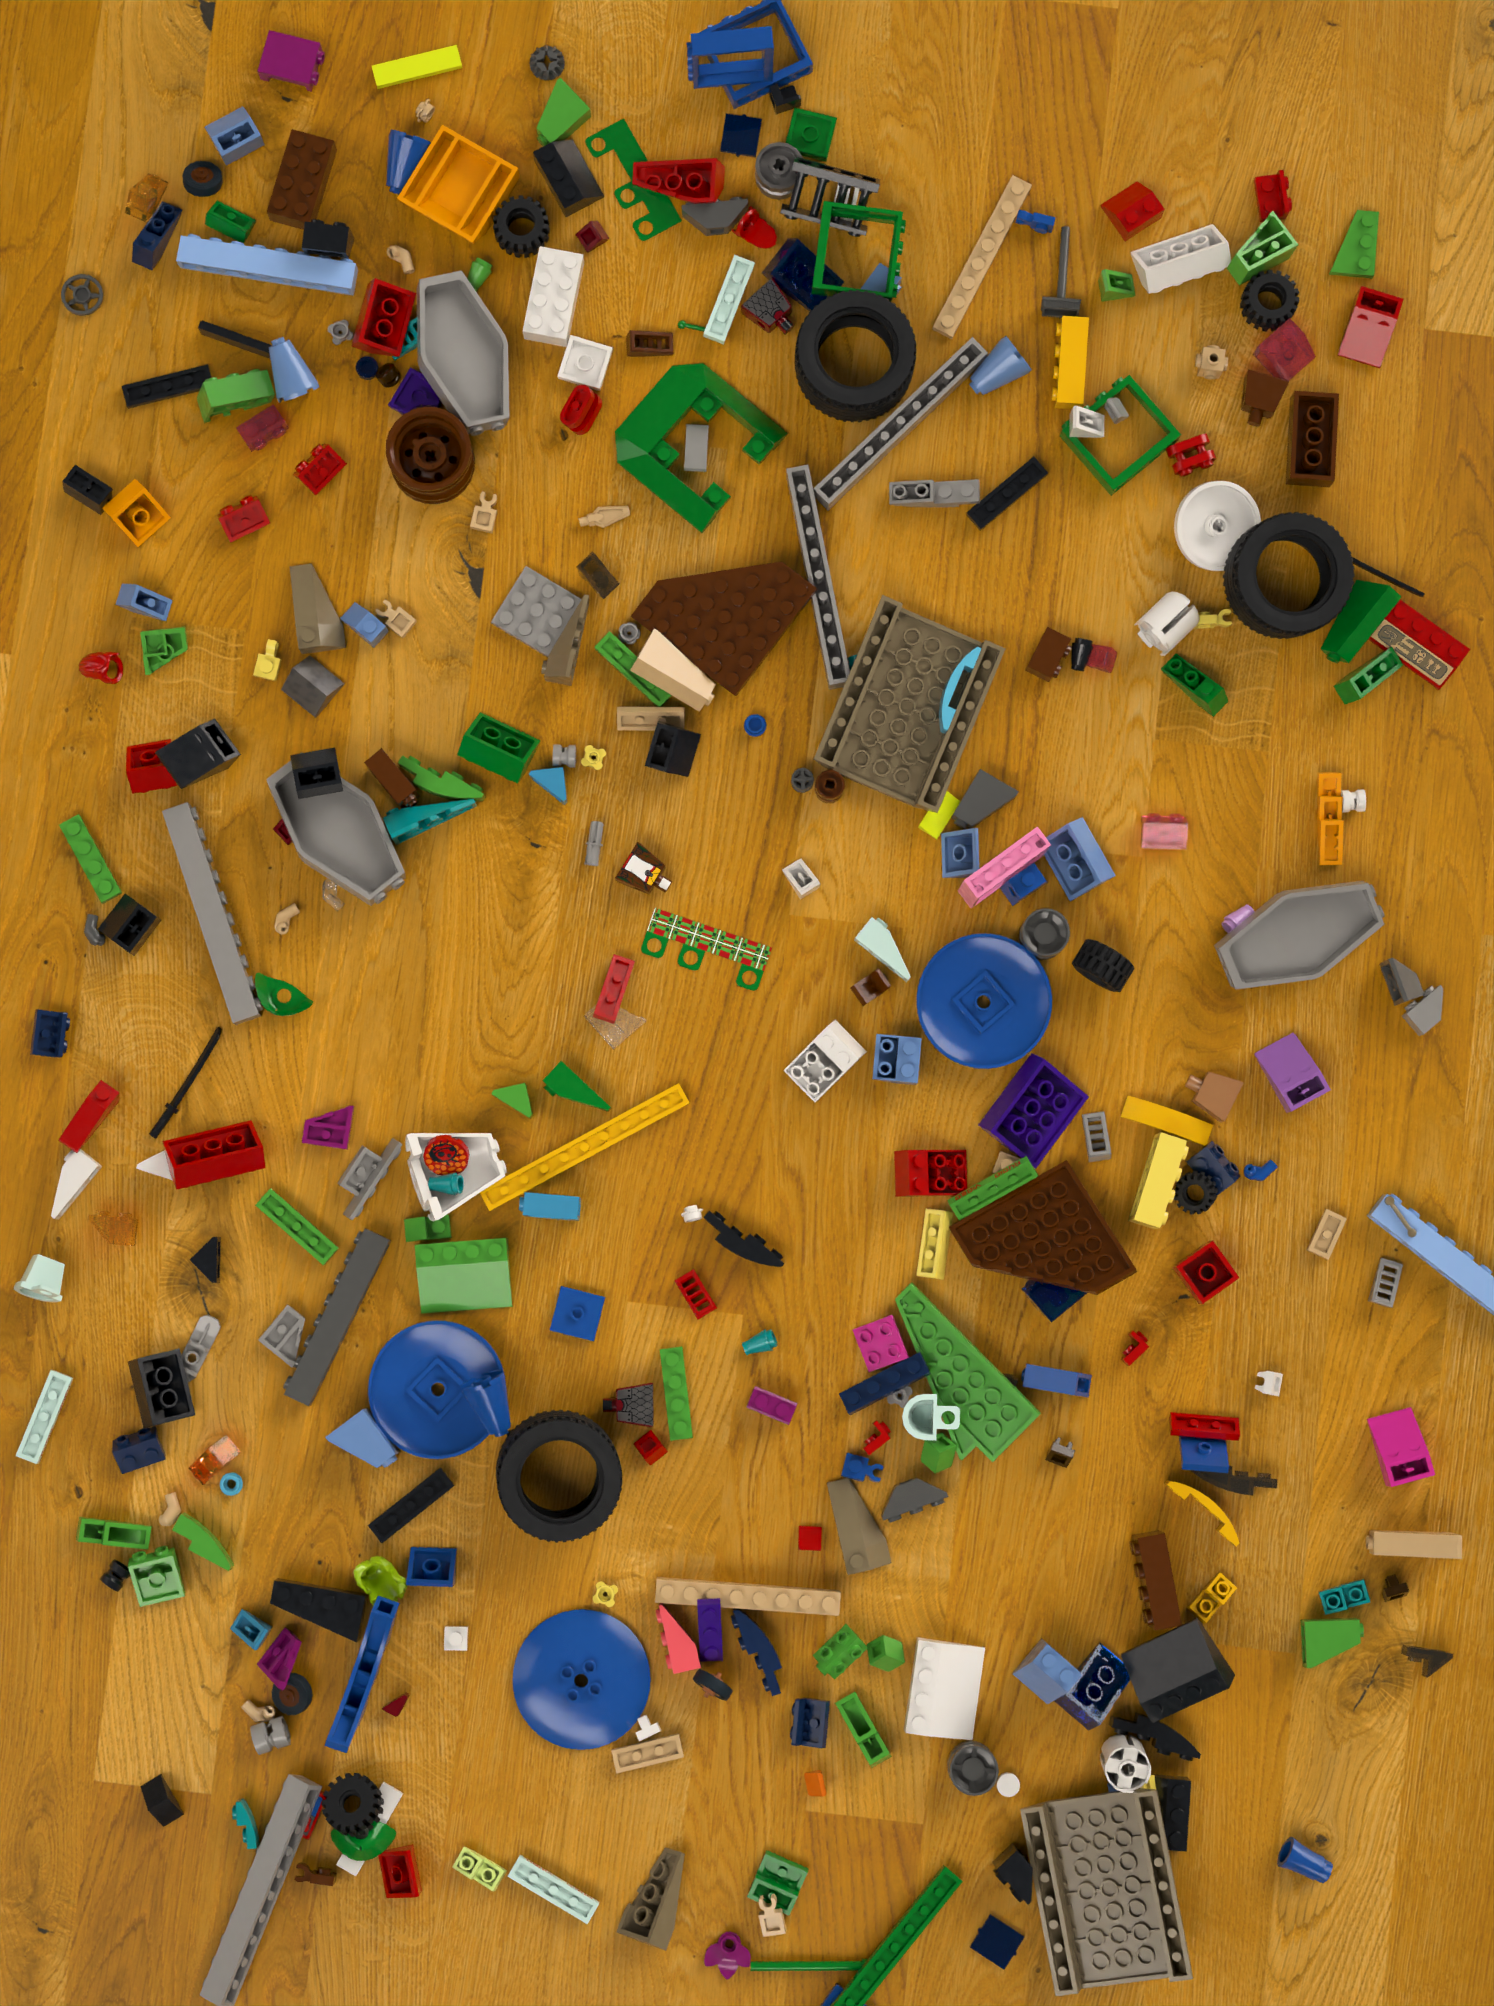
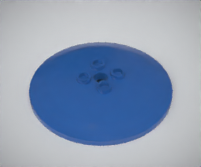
(989, 968)
(403, 1385)
(587, 1645)

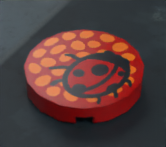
(446, 1155)

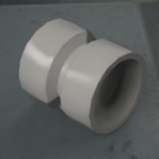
(270, 1735)

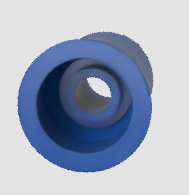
(1304, 1861)

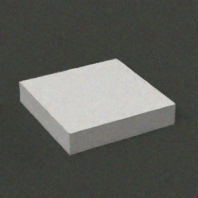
(585, 362)

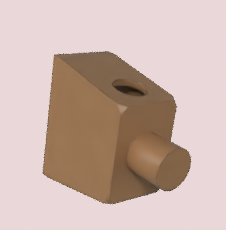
(1214, 1094)

